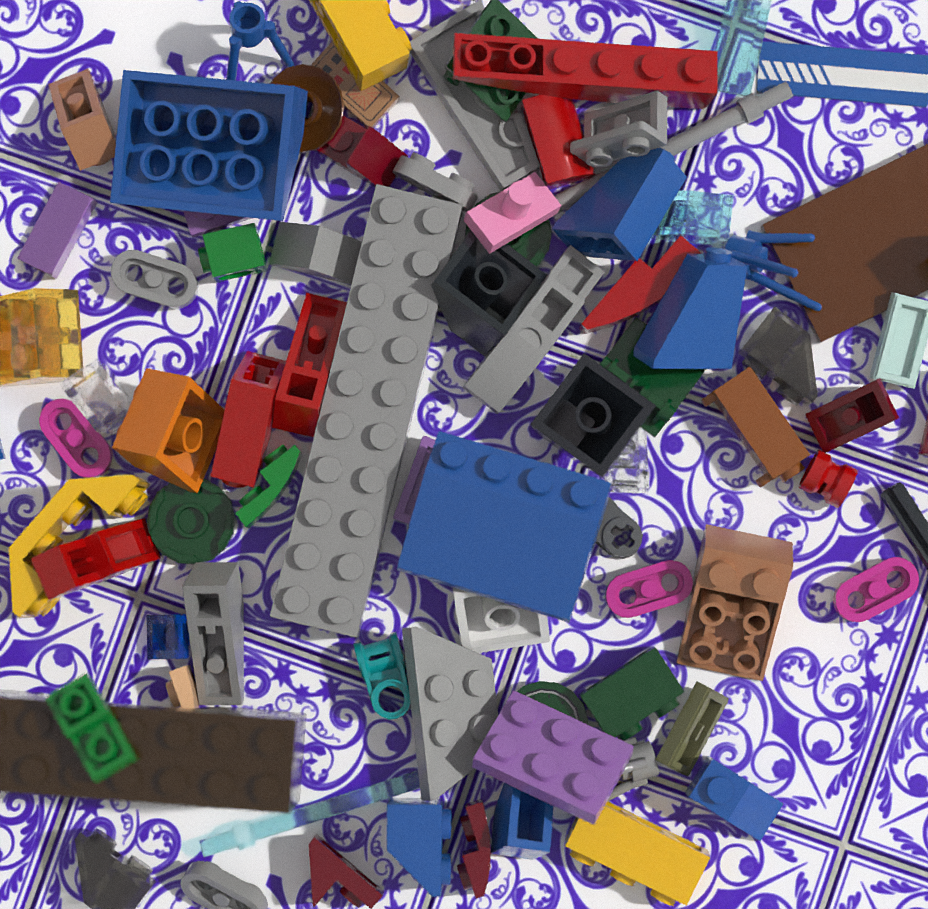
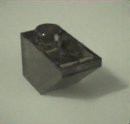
(785, 355)
(108, 876)

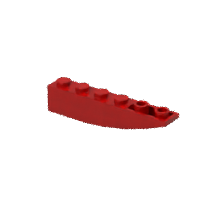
(587, 69)

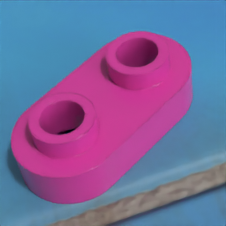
(76, 439)
(648, 589)
(875, 590)

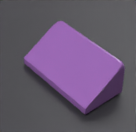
(57, 230)

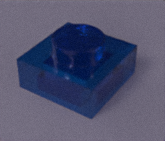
(167, 637)

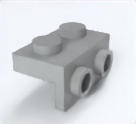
(623, 130)

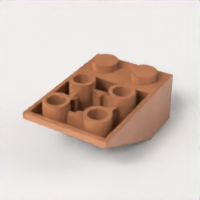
(735, 602)

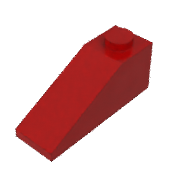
(308, 365)

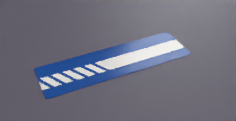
(845, 73)

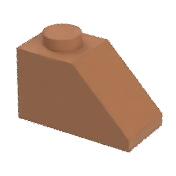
(83, 119)

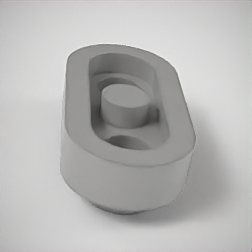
(420, 173)
(155, 279)
(218, 889)

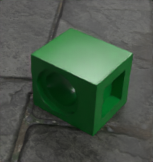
(232, 253)

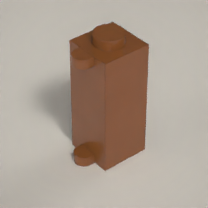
(760, 426)

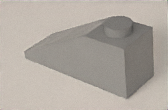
(216, 631)

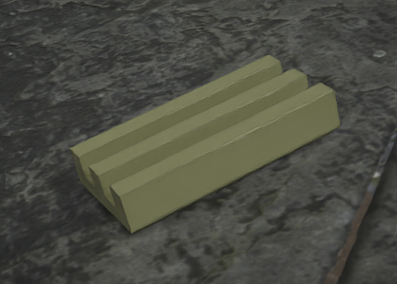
(692, 729)

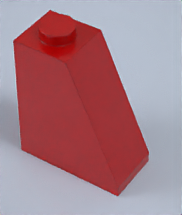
(247, 420)

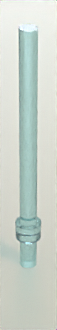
(246, 834)

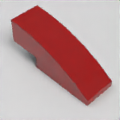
(638, 289)
(95, 558)

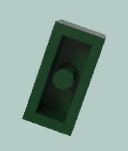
(632, 694)

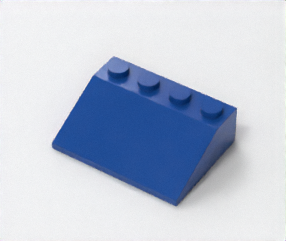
(207, 144)
(504, 526)

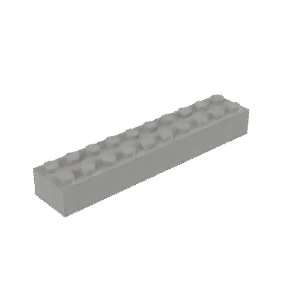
(366, 412)

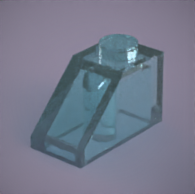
(697, 218)

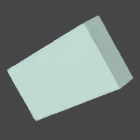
(901, 341)

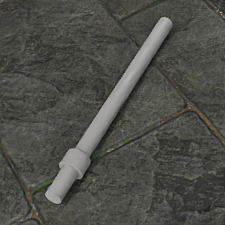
(748, 109)

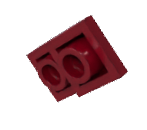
(476, 865)

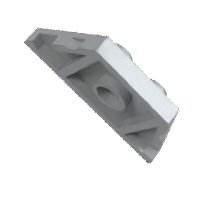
(450, 707)

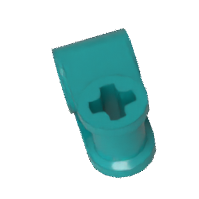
(384, 672)

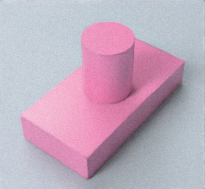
(512, 212)

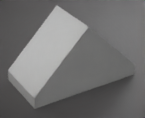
(315, 251)

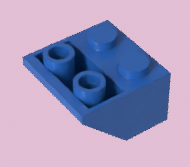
(416, 838)

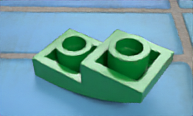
(278, 473)
(91, 727)

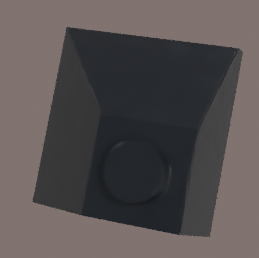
(485, 291)
(592, 416)

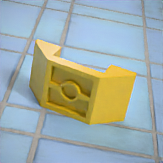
(69, 505)

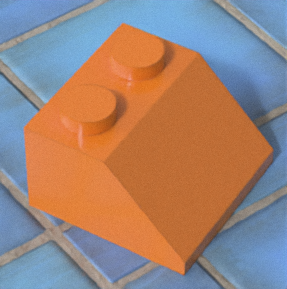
(170, 429)

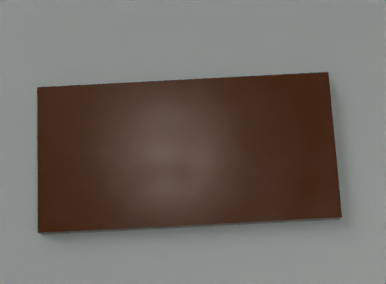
(864, 246)

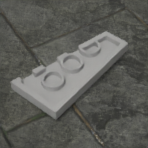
(500, 145)

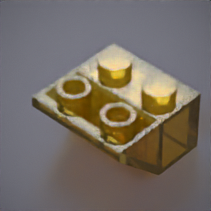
(39, 336)

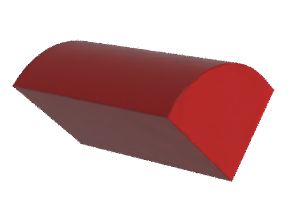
(552, 127)

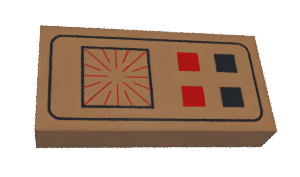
(366, 105)

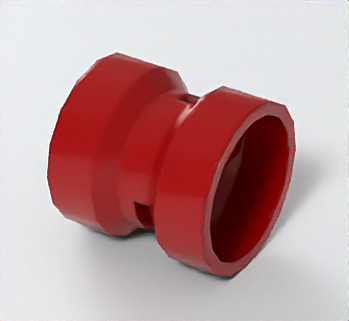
(828, 478)

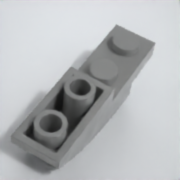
(535, 330)

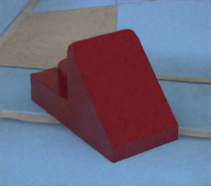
(363, 153)
(852, 415)
(330, 866)

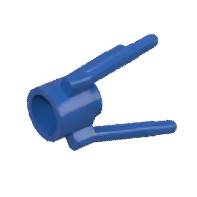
(248, 30)
(754, 255)

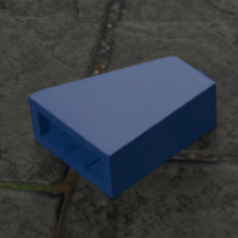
(622, 207)
(697, 315)

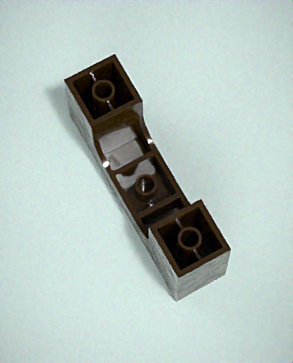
(183, 755)

